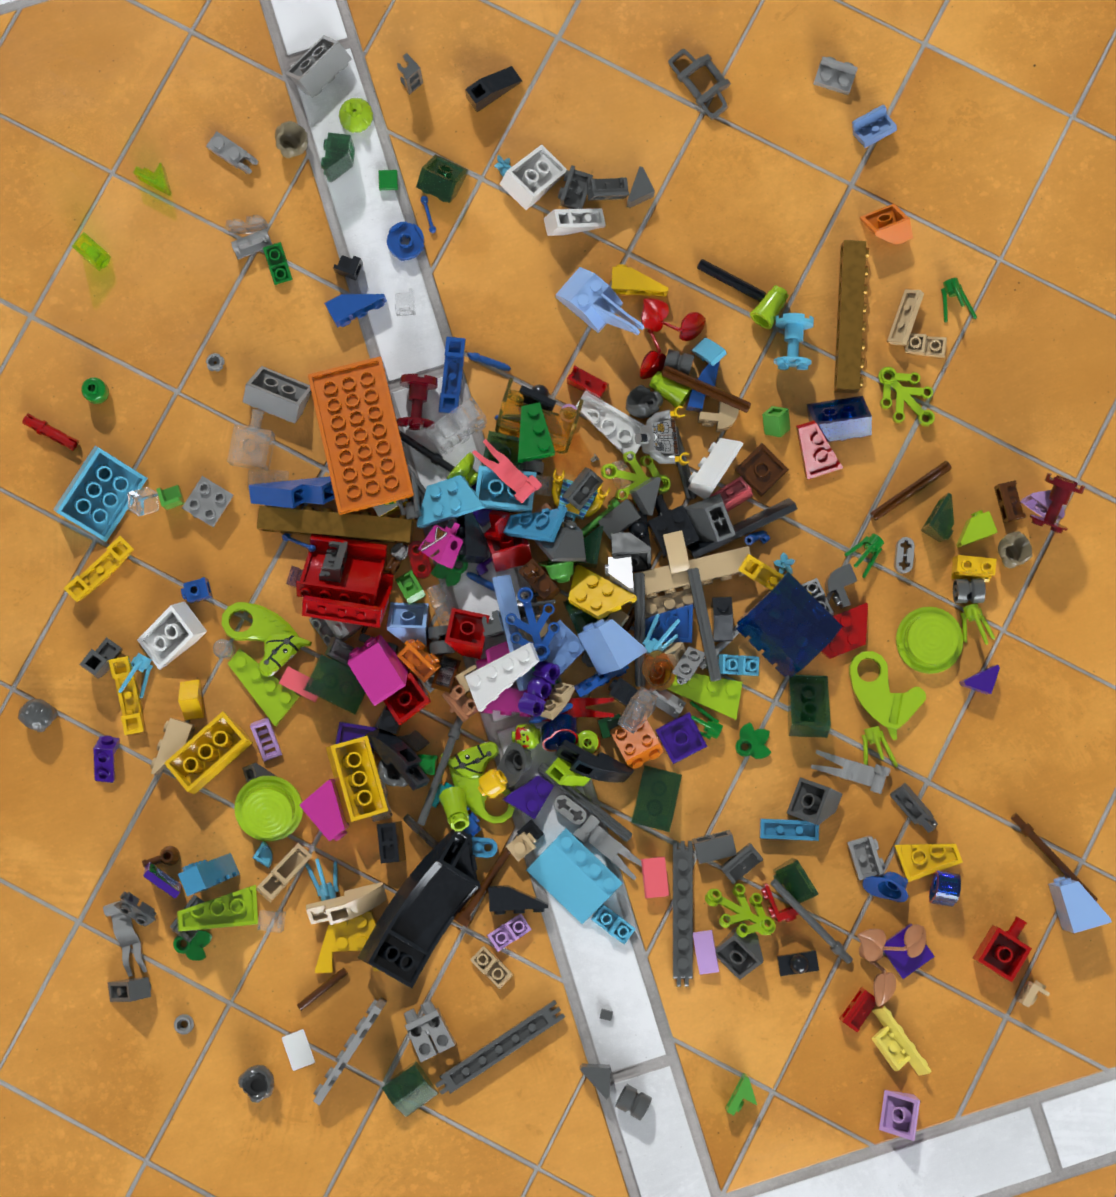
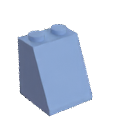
(609, 645)
(1075, 906)

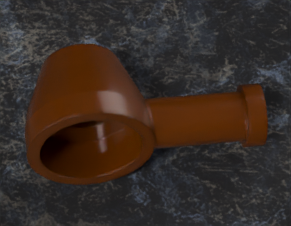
(175, 855)

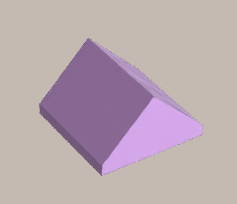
(1040, 503)
(899, 1114)

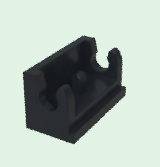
(391, 842)

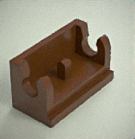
(1009, 501)

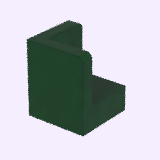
(607, 724)

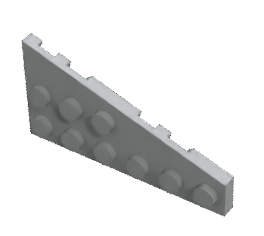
(351, 1045)

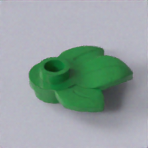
(451, 576)
(755, 740)
(194, 949)

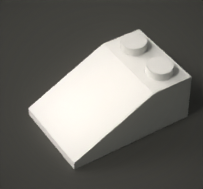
(533, 177)
(171, 634)

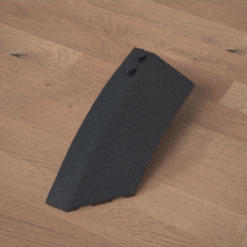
(423, 909)

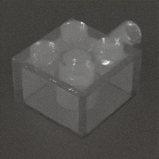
(251, 444)

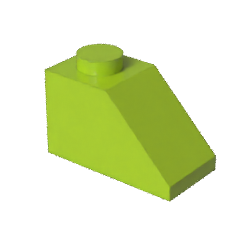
(977, 528)

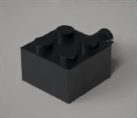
(669, 522)

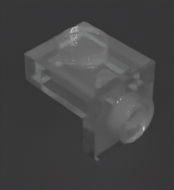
(620, 483)

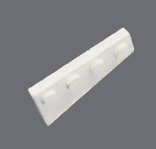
(612, 423)
(500, 674)

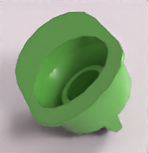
(559, 570)

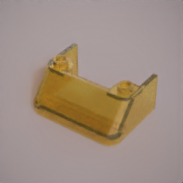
(560, 425)

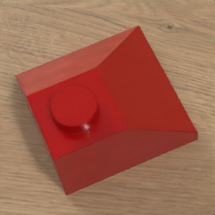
(466, 633)
(408, 700)

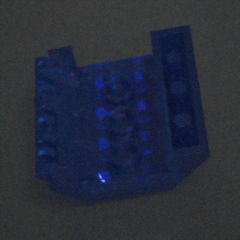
(789, 626)

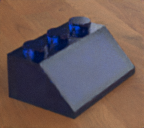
(842, 418)

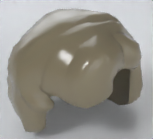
(291, 139)
(1014, 549)

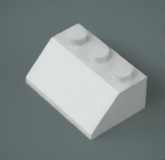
(714, 467)

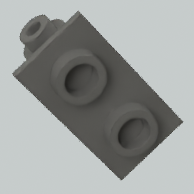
(141, 914)

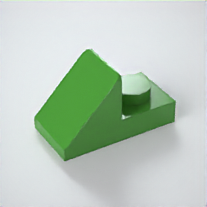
(410, 587)
(742, 1090)

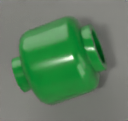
(95, 390)

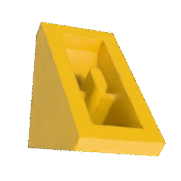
(191, 700)

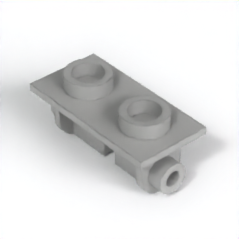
(251, 244)
(688, 665)
(668, 702)

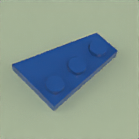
(666, 619)
(597, 680)

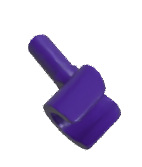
(481, 567)

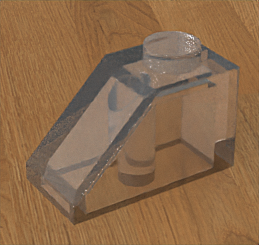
(638, 710)

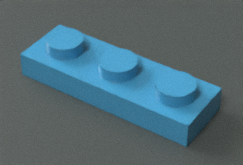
(788, 829)

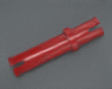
(44, 428)

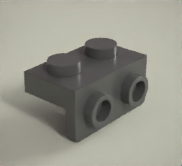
(575, 189)

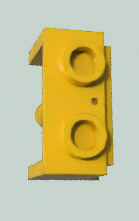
(973, 567)

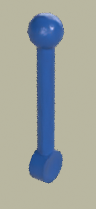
(424, 200)
(286, 537)

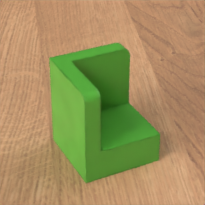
(776, 421)
(170, 497)

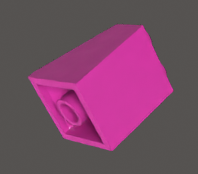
(378, 669)
(326, 811)

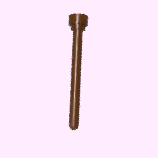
(464, 916)

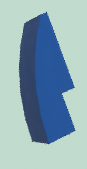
(696, 398)

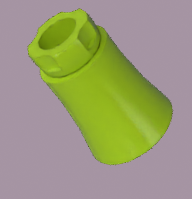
(769, 307)
(670, 390)
(454, 804)

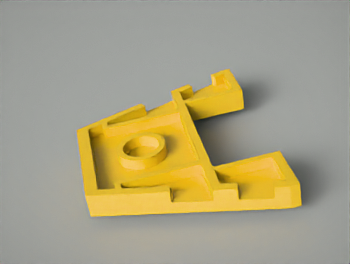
(345, 936)

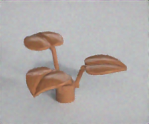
(872, 949)

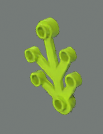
(904, 394)
(637, 478)
(742, 912)

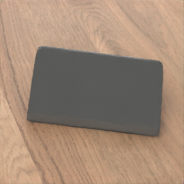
(582, 488)
(619, 518)

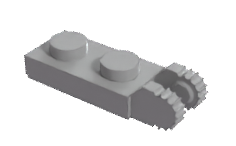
(230, 152)

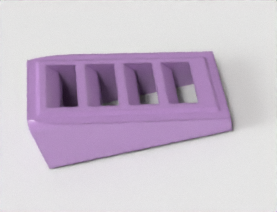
(266, 721)

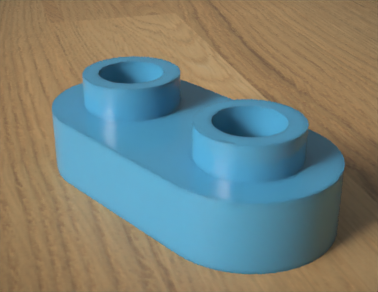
(478, 847)

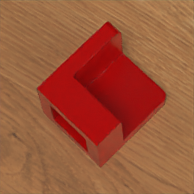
(498, 522)

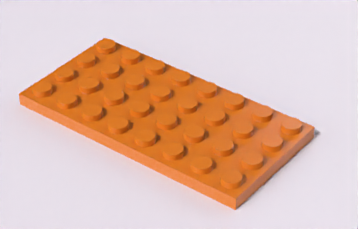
(360, 435)

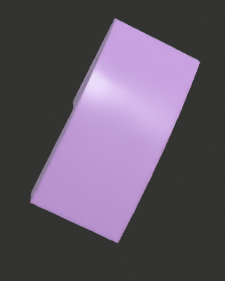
(508, 932)
(705, 952)

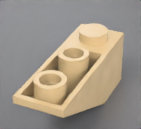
(175, 737)

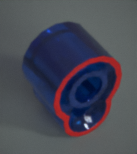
(558, 730)
(945, 888)

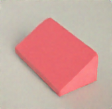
(734, 493)
(655, 877)

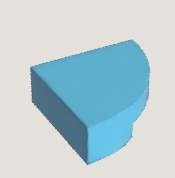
(264, 854)

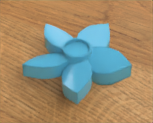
(503, 165)
(784, 564)

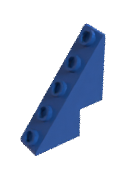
(292, 492)

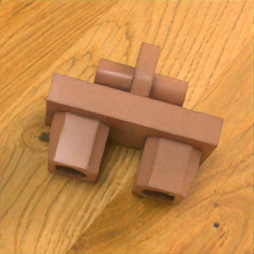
(460, 702)

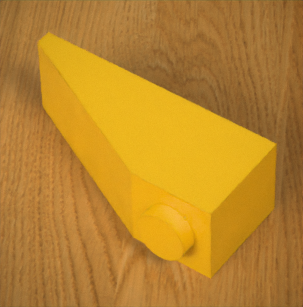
(632, 282)

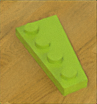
(266, 690)
(718, 695)
(225, 911)

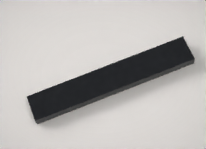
(746, 526)

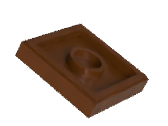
(761, 469)

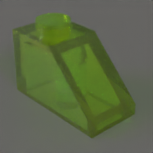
(91, 252)

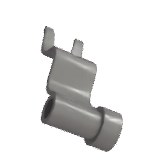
(855, 771)
(605, 844)
(126, 936)

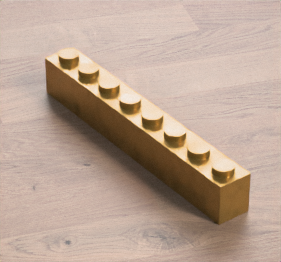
(850, 316)
(335, 525)

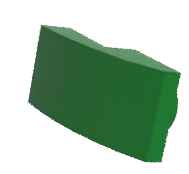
(277, 263)

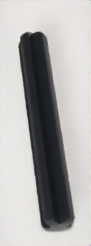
(731, 280)

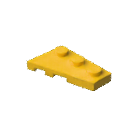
(925, 859)

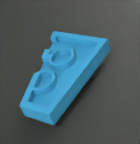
(536, 526)

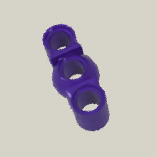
(539, 688)

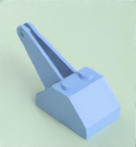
(595, 302)

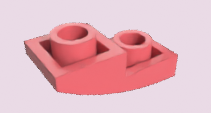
(296, 681)

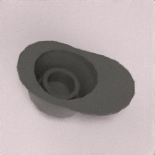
(515, 763)

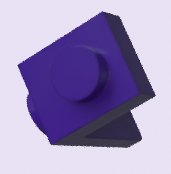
(104, 758)

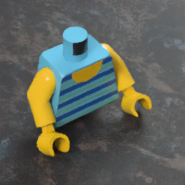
(592, 505)

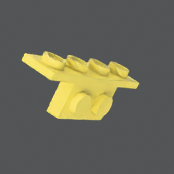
(896, 1045)

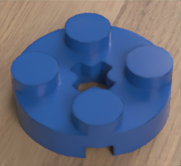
(406, 230)

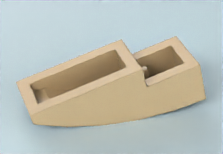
(284, 872)

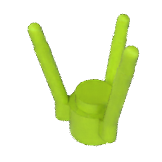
(974, 613)
(875, 736)

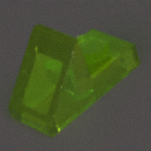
(157, 179)

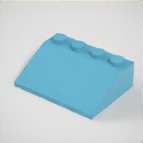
(99, 493)
(574, 876)

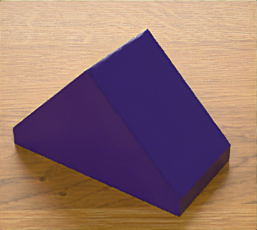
(982, 681)

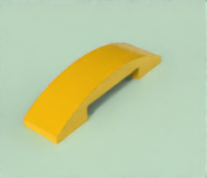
(100, 570)
(760, 572)
(129, 699)

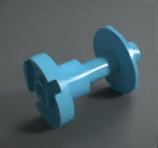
(794, 330)

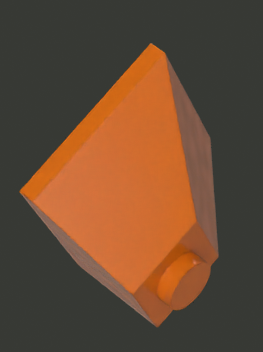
(889, 224)

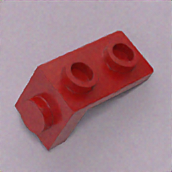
(787, 914)

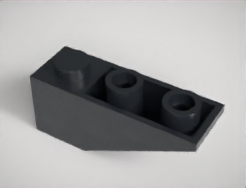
(491, 87)
(474, 541)
(509, 898)

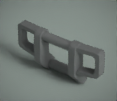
(716, 89)

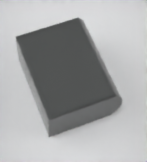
(606, 1014)

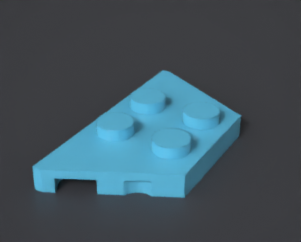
(447, 501)

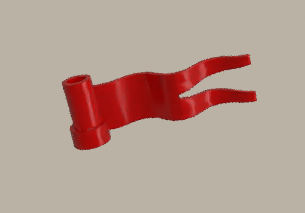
(579, 707)

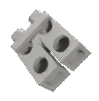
(429, 1024)

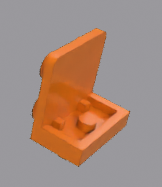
(418, 659)
(637, 747)

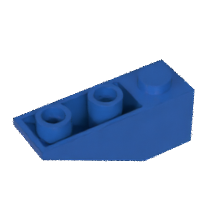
(350, 306)

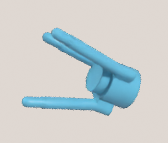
(654, 645)
(139, 663)
(325, 890)

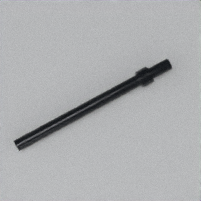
(435, 458)

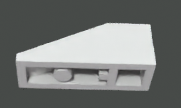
(572, 221)

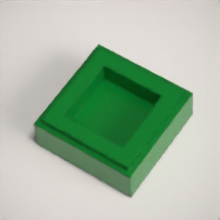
(388, 180)

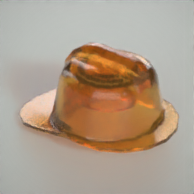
(658, 670)

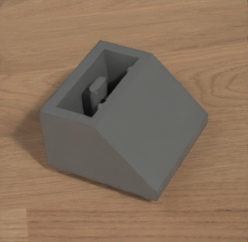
(711, 519)

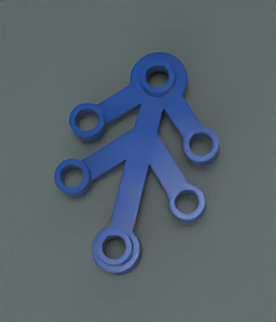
(532, 627)

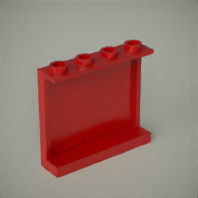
(360, 576)
(348, 611)

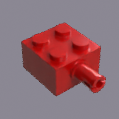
(1003, 950)

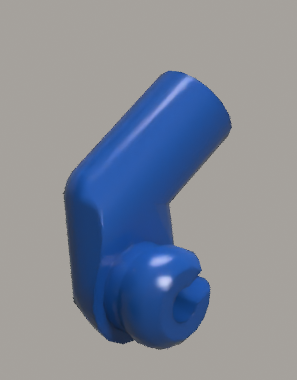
(760, 535)

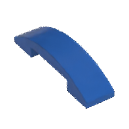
(452, 374)

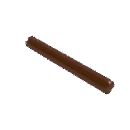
(706, 389)
(911, 490)

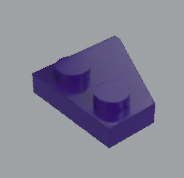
(530, 796)

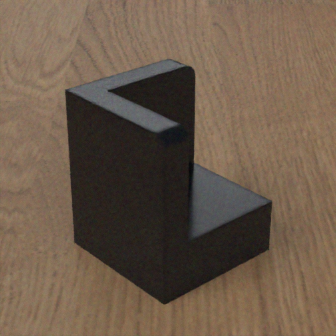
(349, 267)

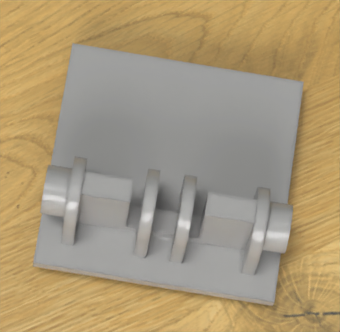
(207, 501)

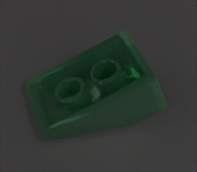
(335, 684)
(808, 706)
(656, 798)

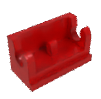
(586, 382)
(858, 1009)

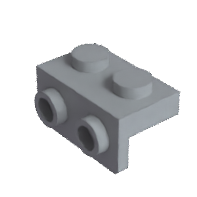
(865, 857)

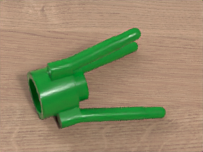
(953, 289)
(873, 544)
(712, 727)

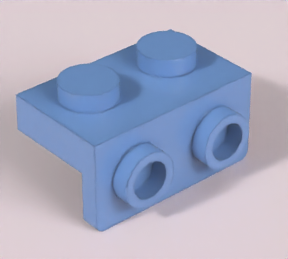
(873, 126)

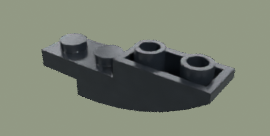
(398, 753)
(595, 767)

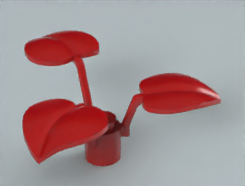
(653, 319)

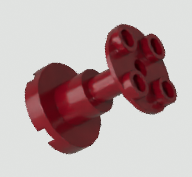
(417, 395)
(1059, 496)

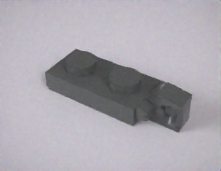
(914, 807)

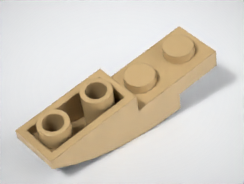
(352, 904)

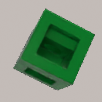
(428, 763)

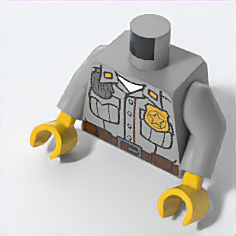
(660, 438)

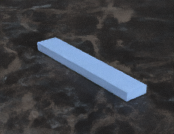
(508, 604)

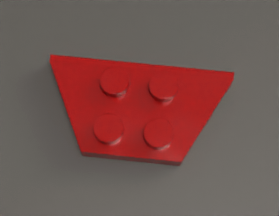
(851, 634)

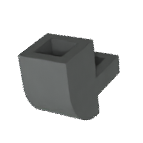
(837, 581)
(98, 661)

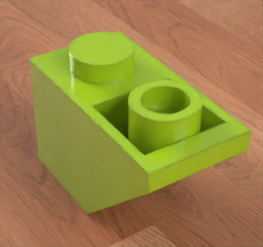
(560, 773)

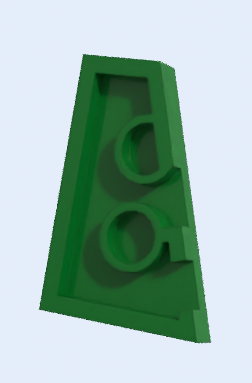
(534, 434)

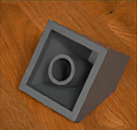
(567, 544)
(628, 544)
(813, 802)
(740, 953)

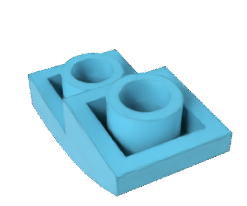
(709, 351)
(739, 665)
(613, 923)

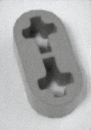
(899, 554)
(566, 813)

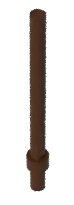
(1028, 830)

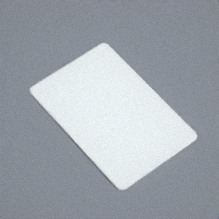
(298, 1050)

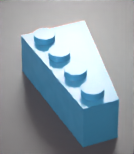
(206, 874)

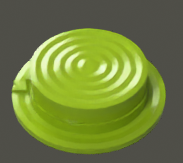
(929, 640)
(268, 808)

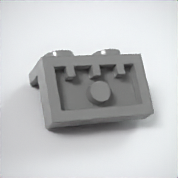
(835, 75)

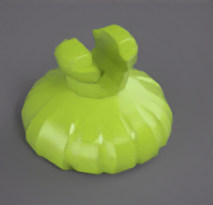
(358, 120)
(465, 469)

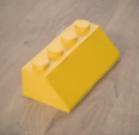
(208, 753)
(357, 779)

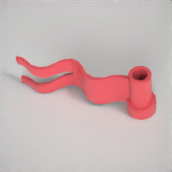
(510, 474)

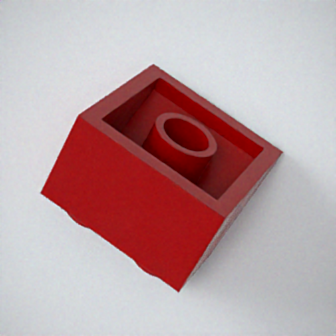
(508, 552)

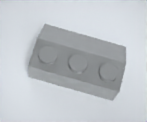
(319, 66)
(277, 394)

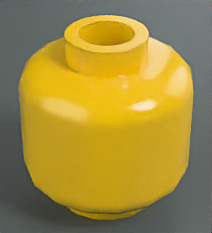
(492, 783)

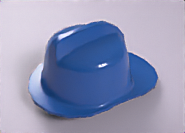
(888, 886)

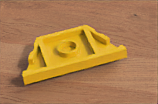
(596, 594)

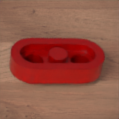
(419, 559)

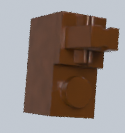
(539, 580)

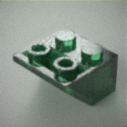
(338, 155)

